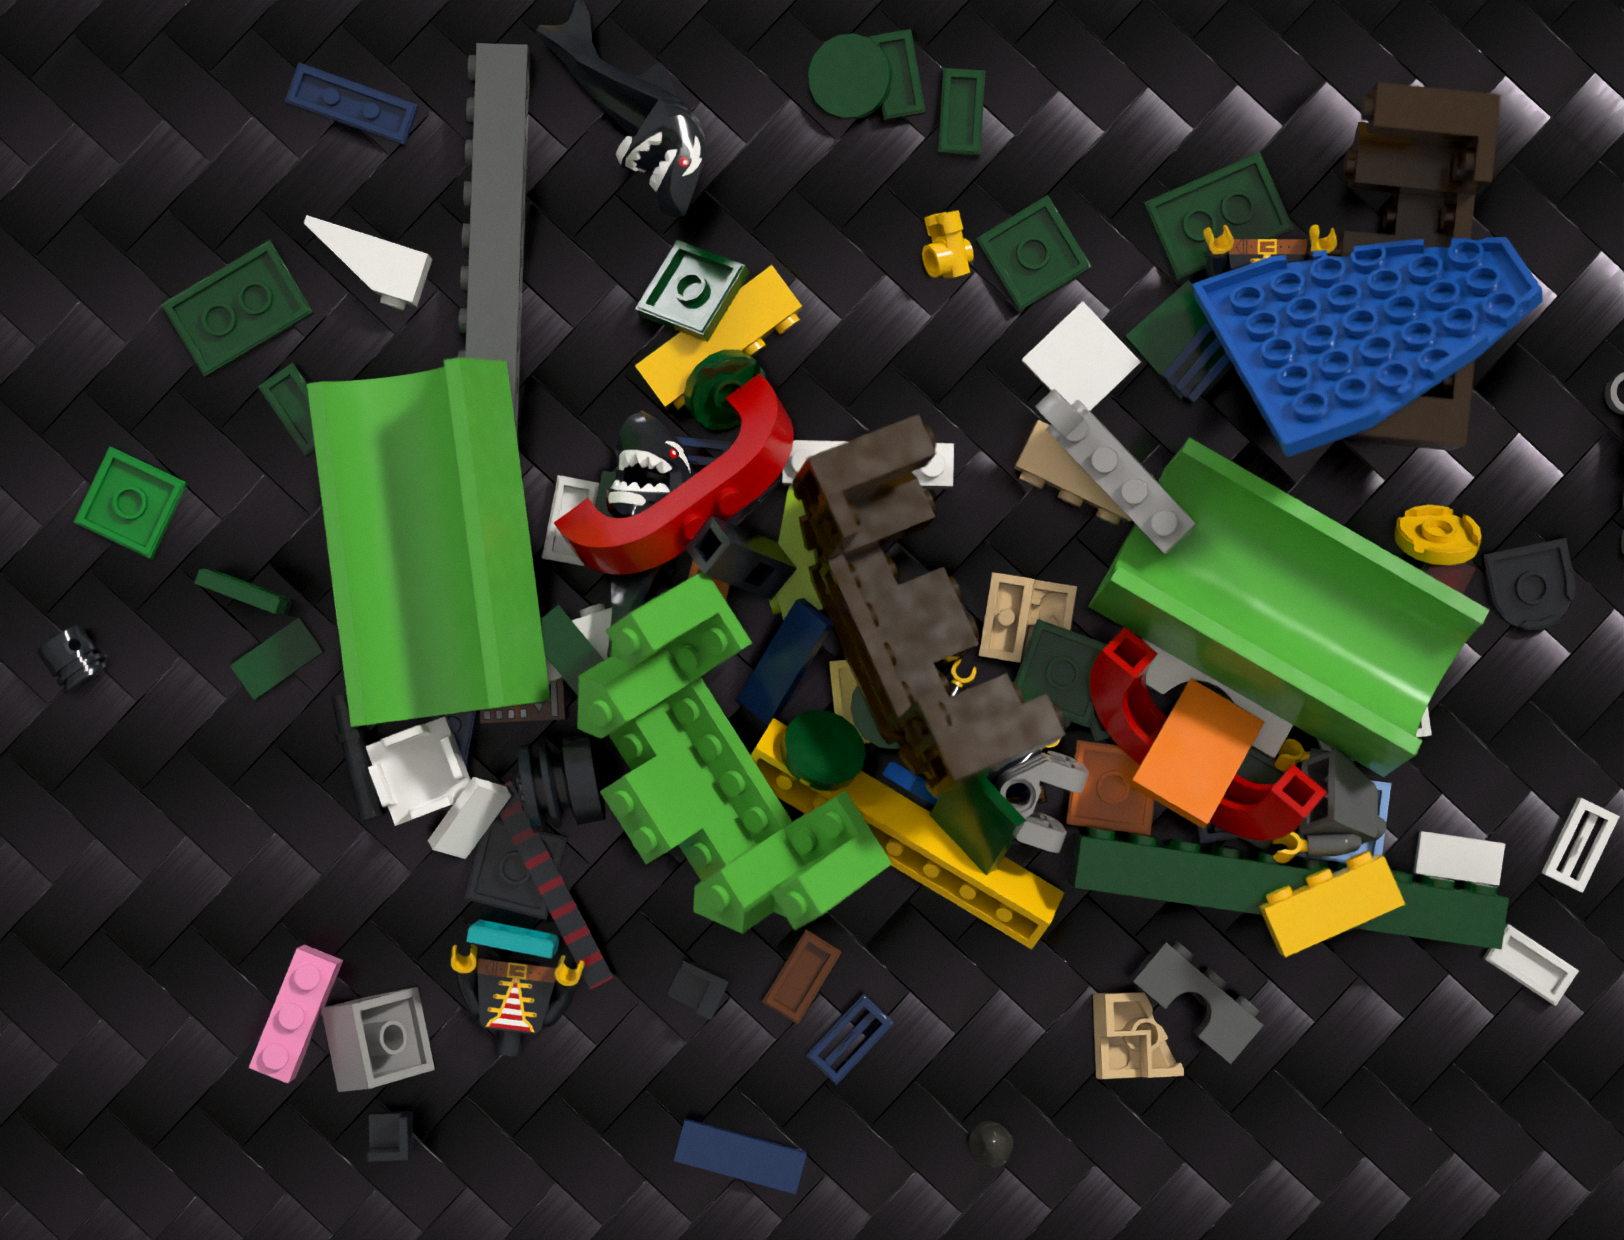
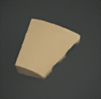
(1130, 1039)

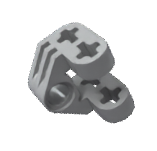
(1053, 769)

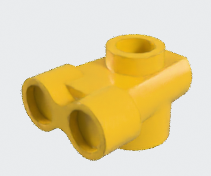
(949, 252)

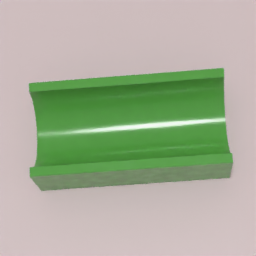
(429, 542)
(1291, 610)

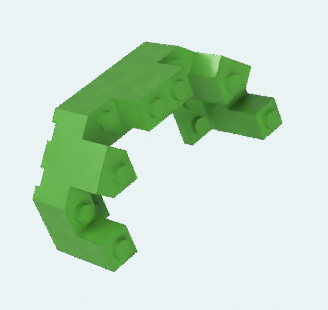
(698, 781)

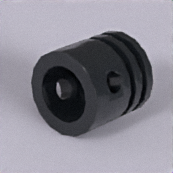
(72, 659)

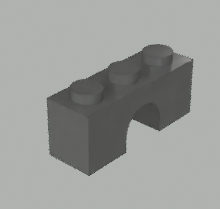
(1227, 1022)

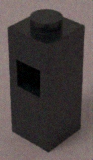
(740, 558)

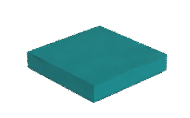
(513, 938)

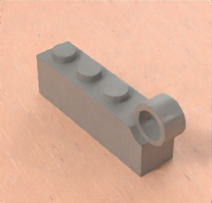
(1117, 471)

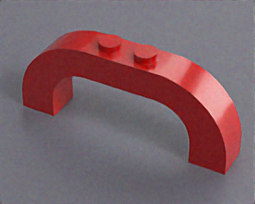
(717, 491)
(1134, 722)

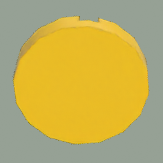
(1437, 536)

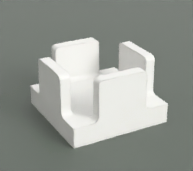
(418, 770)

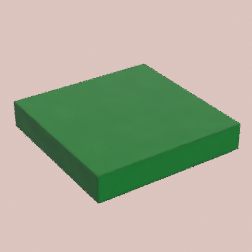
(130, 502)

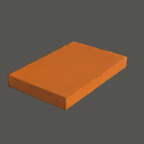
(1197, 753)

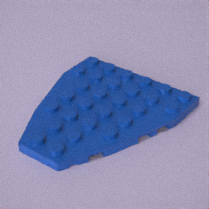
(1364, 333)

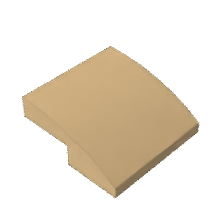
(1014, 609)

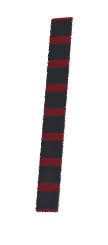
(554, 891)

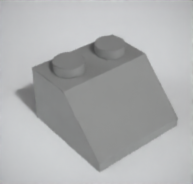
(377, 1039)

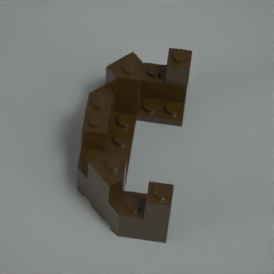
(1434, 157)
(900, 633)

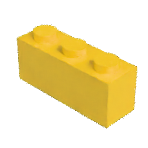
(1331, 903)

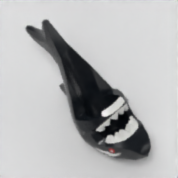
(661, 126)
(648, 469)

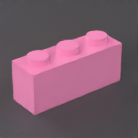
(295, 1013)

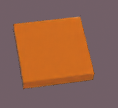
(1107, 796)

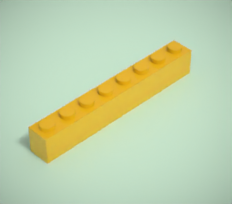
(917, 846)

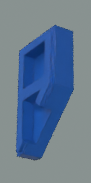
(909, 781)

